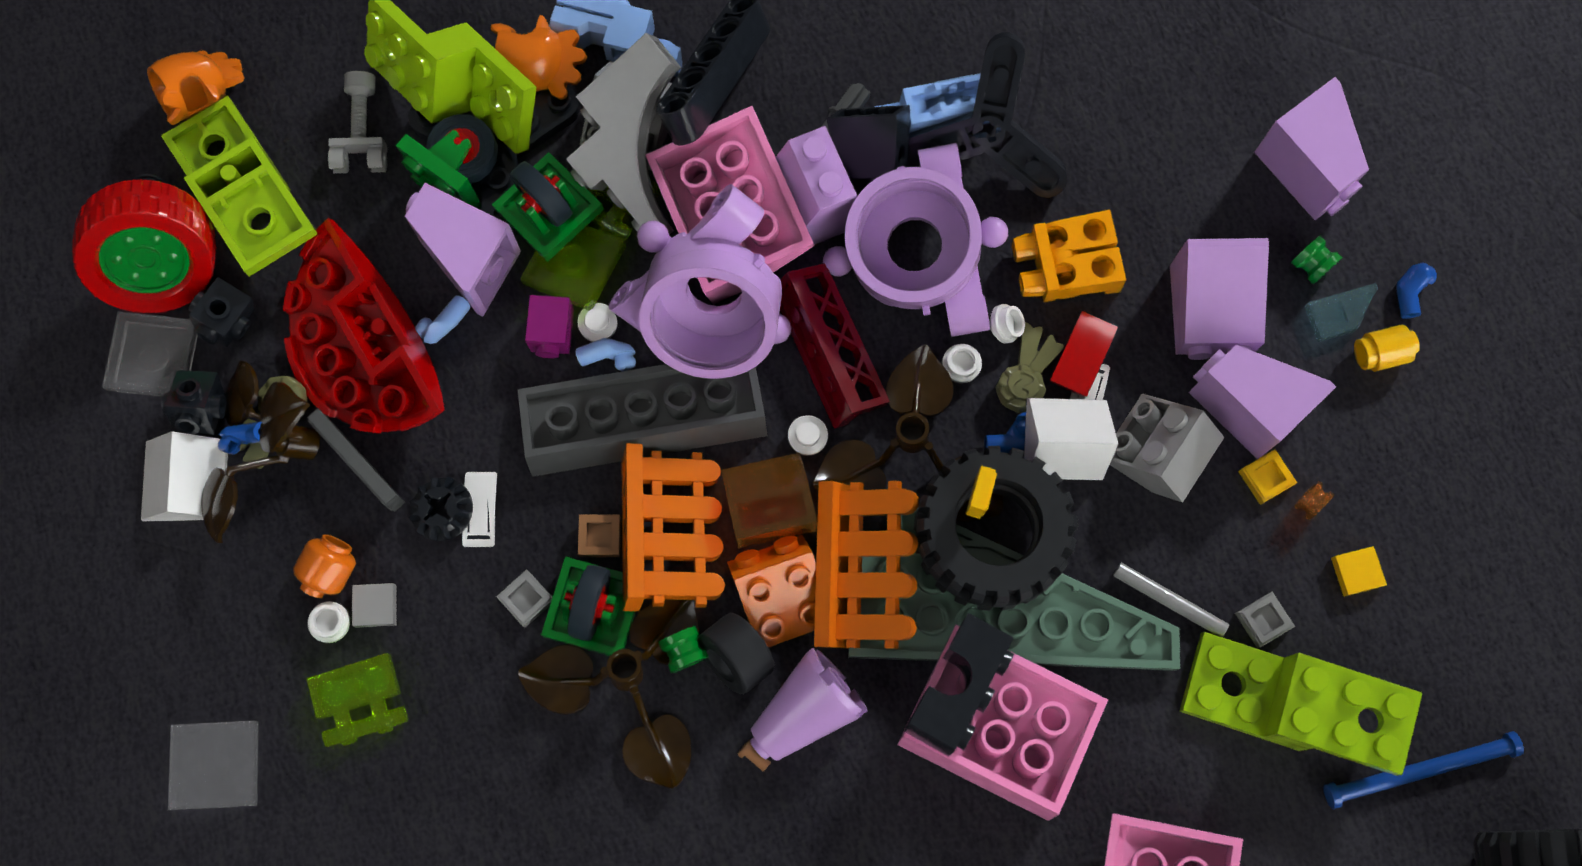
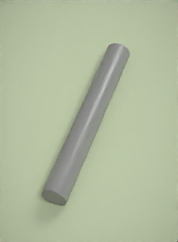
(1171, 600)

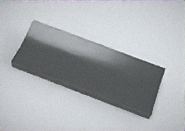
(654, 406)

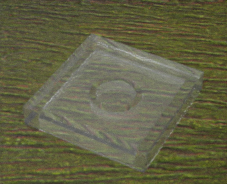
(148, 353)
(213, 765)

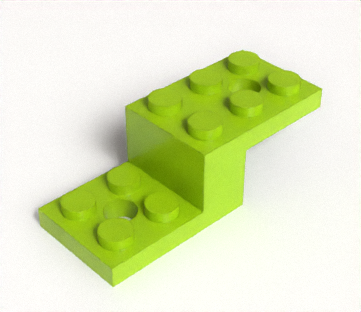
(450, 73)
(238, 186)
(1302, 703)

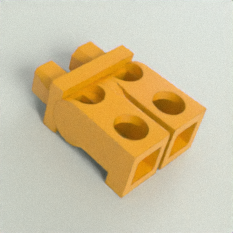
(1071, 257)

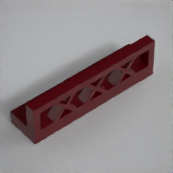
(820, 345)

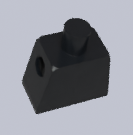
(871, 139)

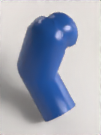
(1411, 285)
(1012, 439)

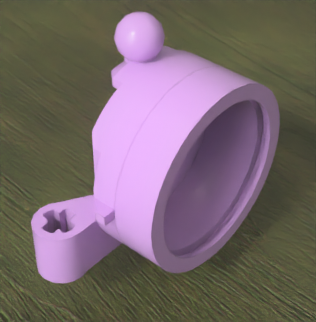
(938, 198)
(688, 332)

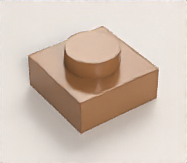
(599, 536)

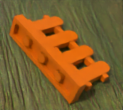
(668, 546)
(839, 565)

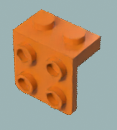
(777, 588)

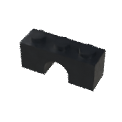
(945, 719)

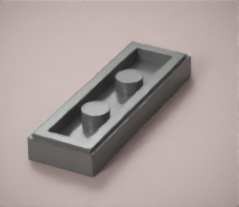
(355, 460)

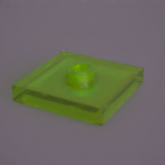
(577, 269)

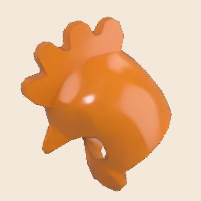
(542, 55)
(192, 82)

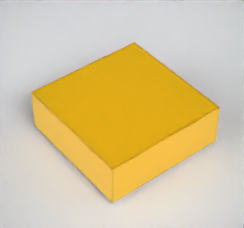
(1267, 477)
(981, 492)
(1358, 571)

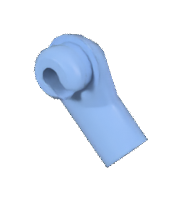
(448, 319)
(607, 348)

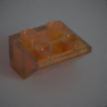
(769, 500)

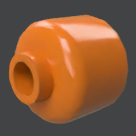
(324, 566)

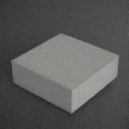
(525, 598)
(374, 605)
(1264, 620)

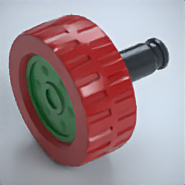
(144, 245)

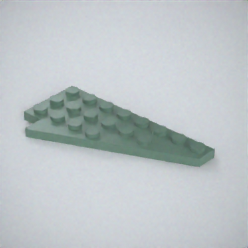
(1060, 627)

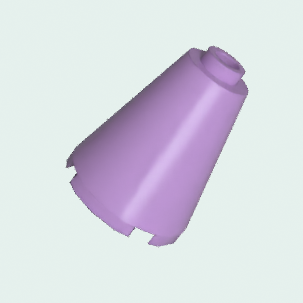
(806, 708)

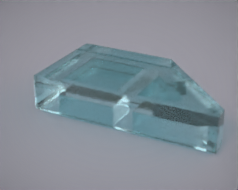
(1339, 312)

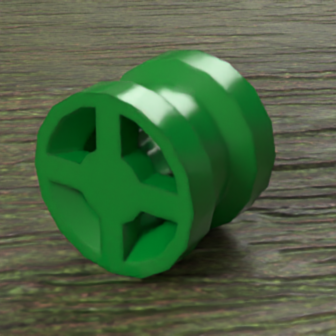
(1316, 259)
(683, 649)

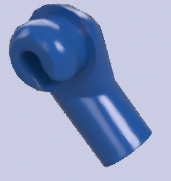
(236, 435)

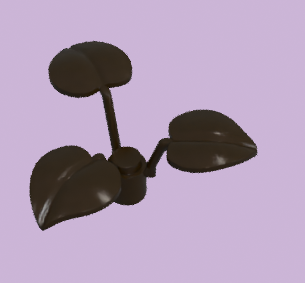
(914, 387)
(278, 433)
(562, 680)

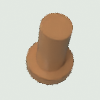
(748, 751)

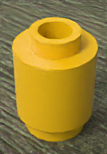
(1386, 348)

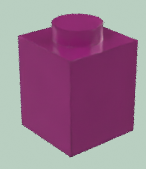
(549, 325)

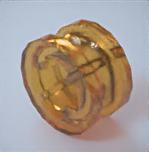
(1314, 500)

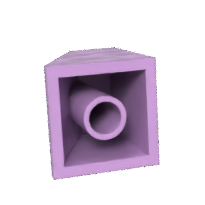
(1317, 151)
(817, 183)
(464, 242)
(1219, 295)
(1257, 396)

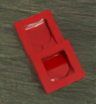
(1083, 354)

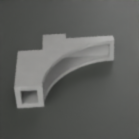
(623, 107)

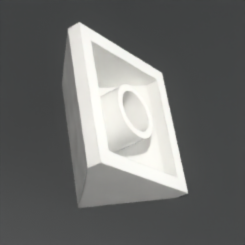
(1070, 437)
(176, 475)

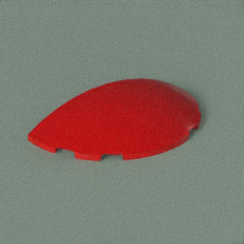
(356, 340)

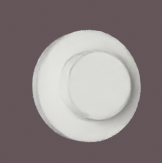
(597, 322)
(1006, 323)
(962, 363)
(807, 435)
(329, 622)

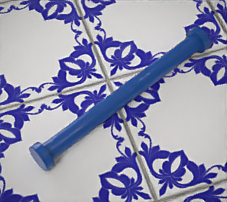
(1508, 745)

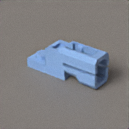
(607, 24)
(939, 101)

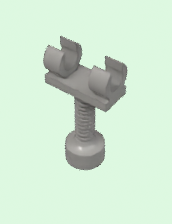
(360, 86)

